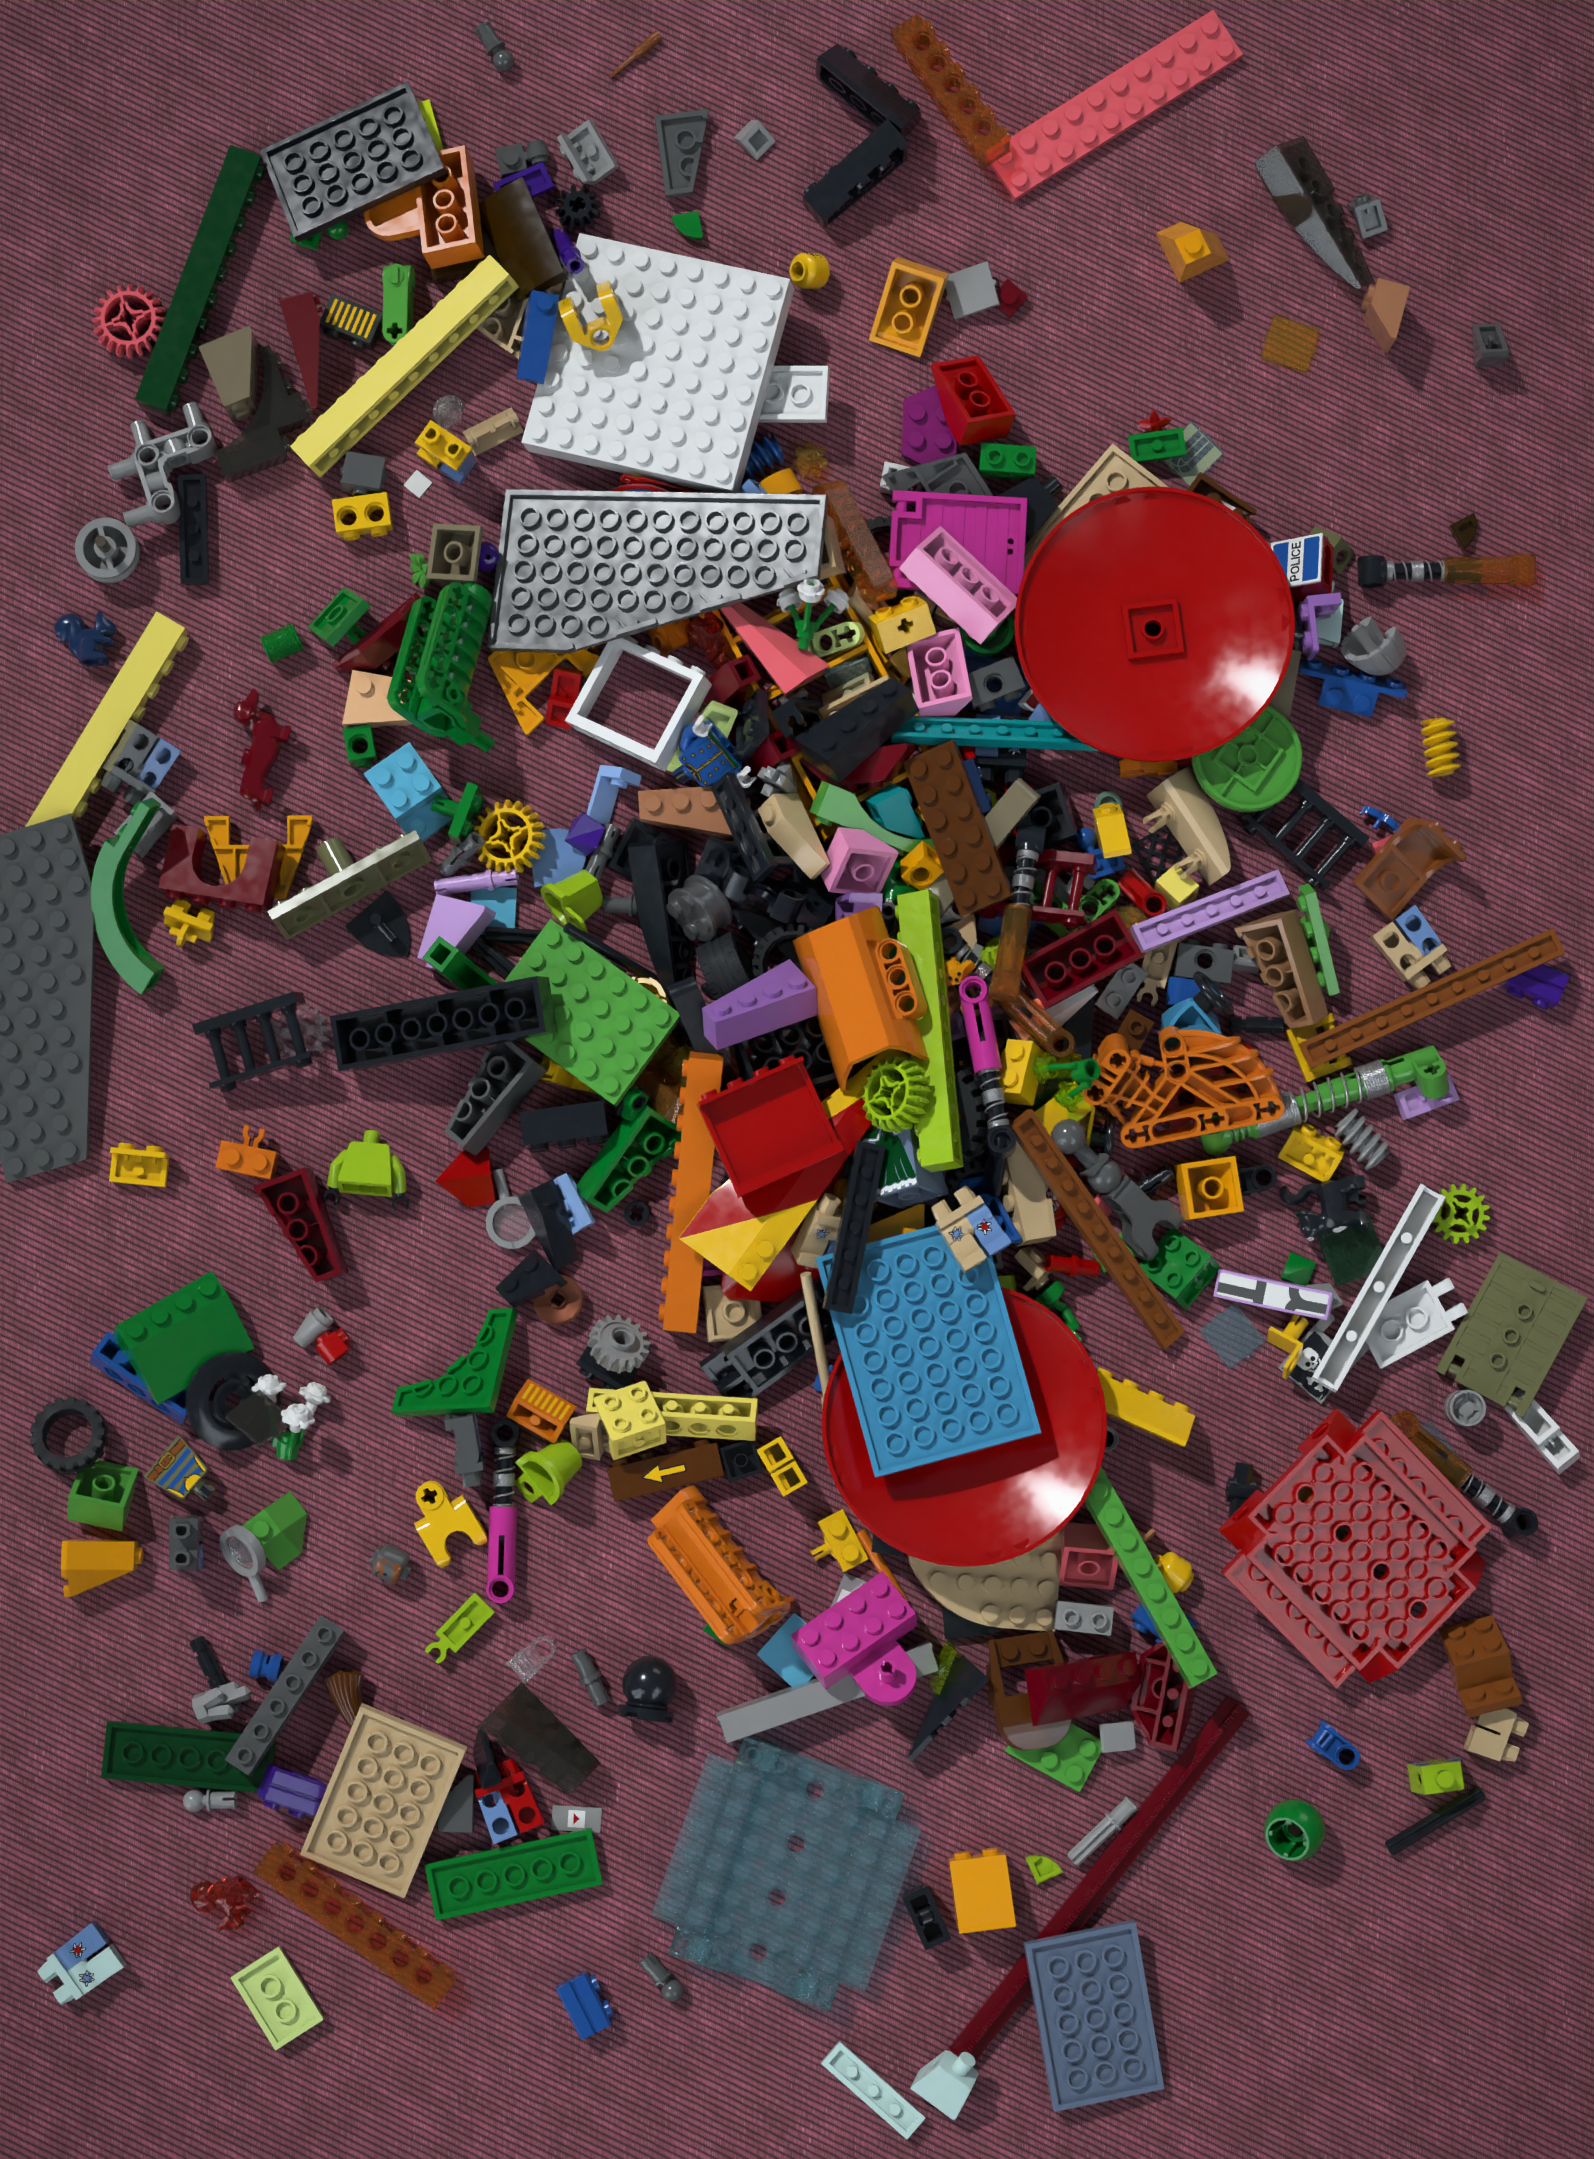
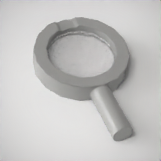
(506, 1218)
(245, 1556)

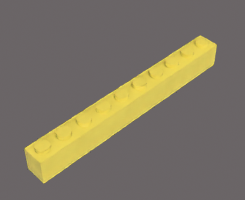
(404, 366)
(123, 702)

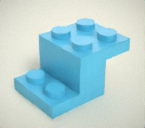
(408, 792)

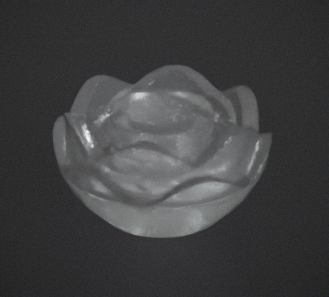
(448, 411)

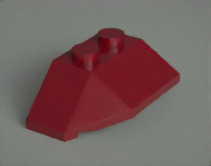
(380, 646)
(877, 768)
(1161, 1699)

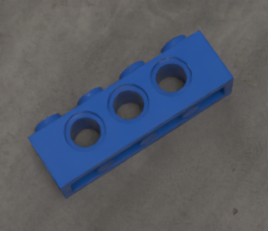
(113, 1362)

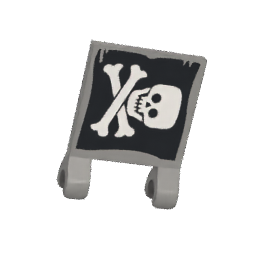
(1314, 1348)

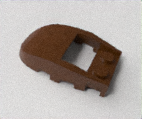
(1013, 1711)

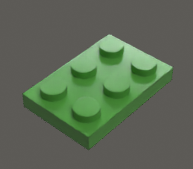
(1068, 1760)

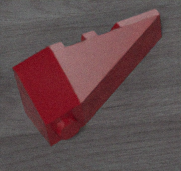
(303, 327)

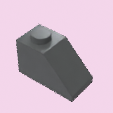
(458, 1808)

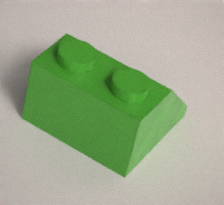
(103, 1495)

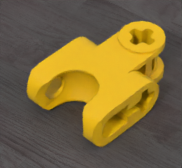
(444, 1518)

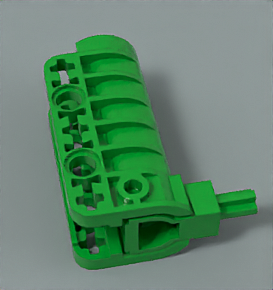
(443, 664)

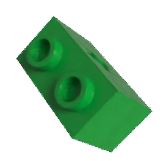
(1007, 461)

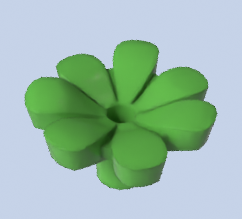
(420, 568)

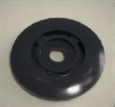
(207, 1417)

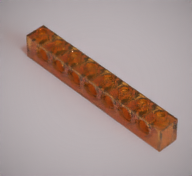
(429, 1991)

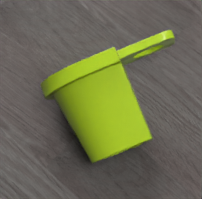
(573, 898)
(548, 1471)

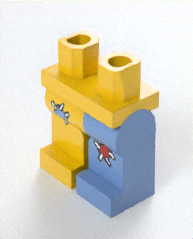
(441, 446)

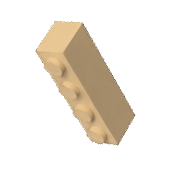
(1026, 1200)

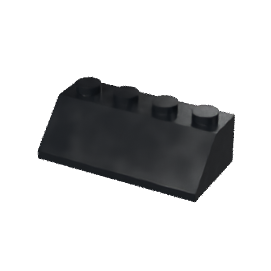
(865, 91)

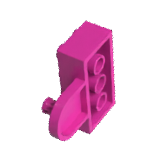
(861, 1640)

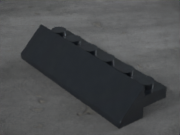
(768, 1347)

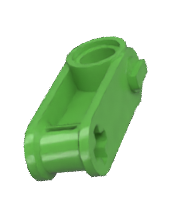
(397, 301)

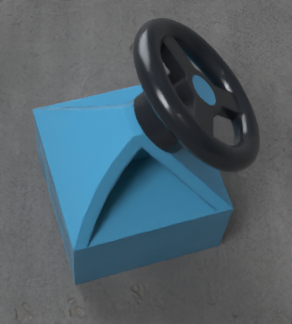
(1196, 1011)

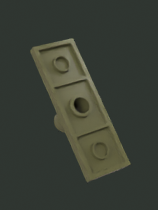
(348, 881)

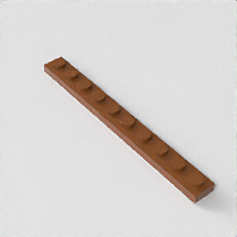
(1431, 998)
(1096, 1229)

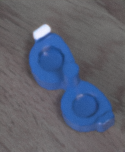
(1381, 818)

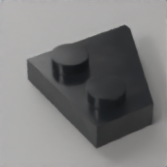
(529, 1280)

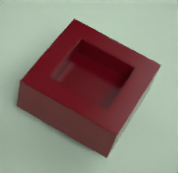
(1010, 298)

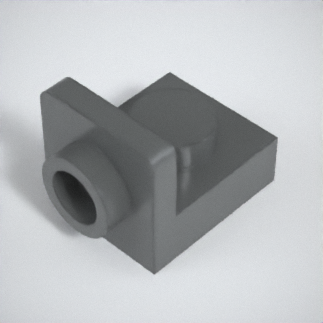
(1368, 215)

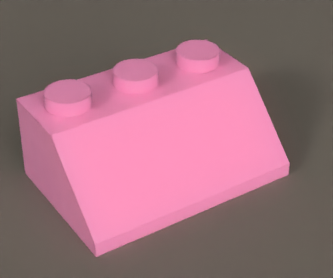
(939, 674)

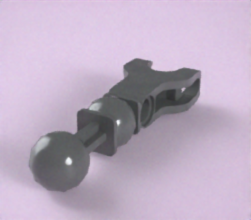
(1119, 1192)

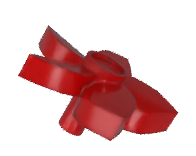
(1154, 423)

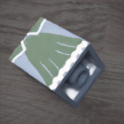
(901, 1176)

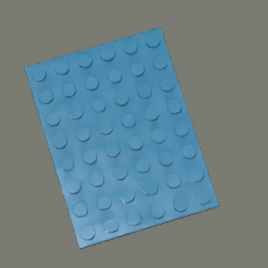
(930, 1355)

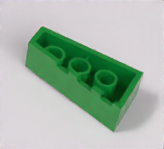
(628, 1157)

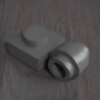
(513, 158)

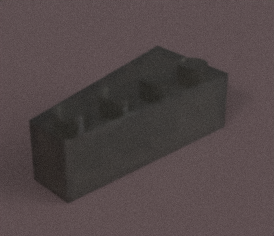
(540, 1739)

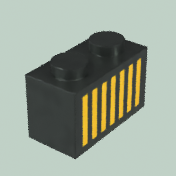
(351, 322)

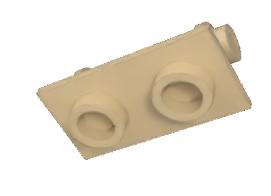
(493, 431)

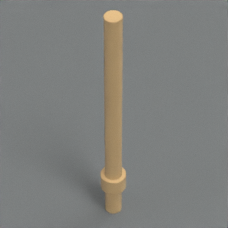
(816, 1330)

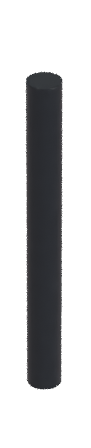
(608, 952)

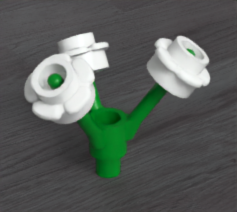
(811, 592)

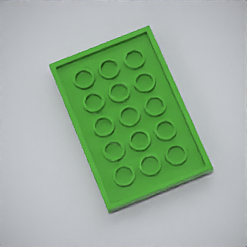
(602, 1015)

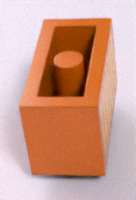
(541, 1411)

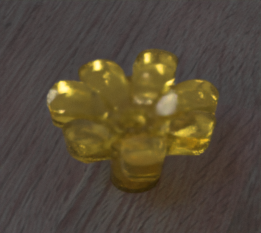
(810, 464)

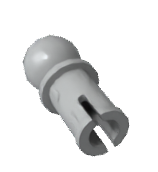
(195, 1800)

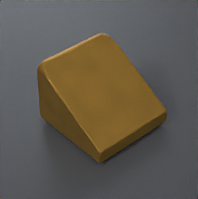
(899, 666)

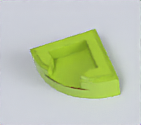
(1042, 1867)

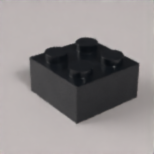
(740, 1460)

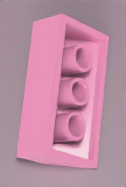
(959, 584)

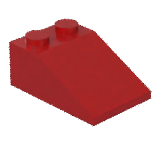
(972, 400)

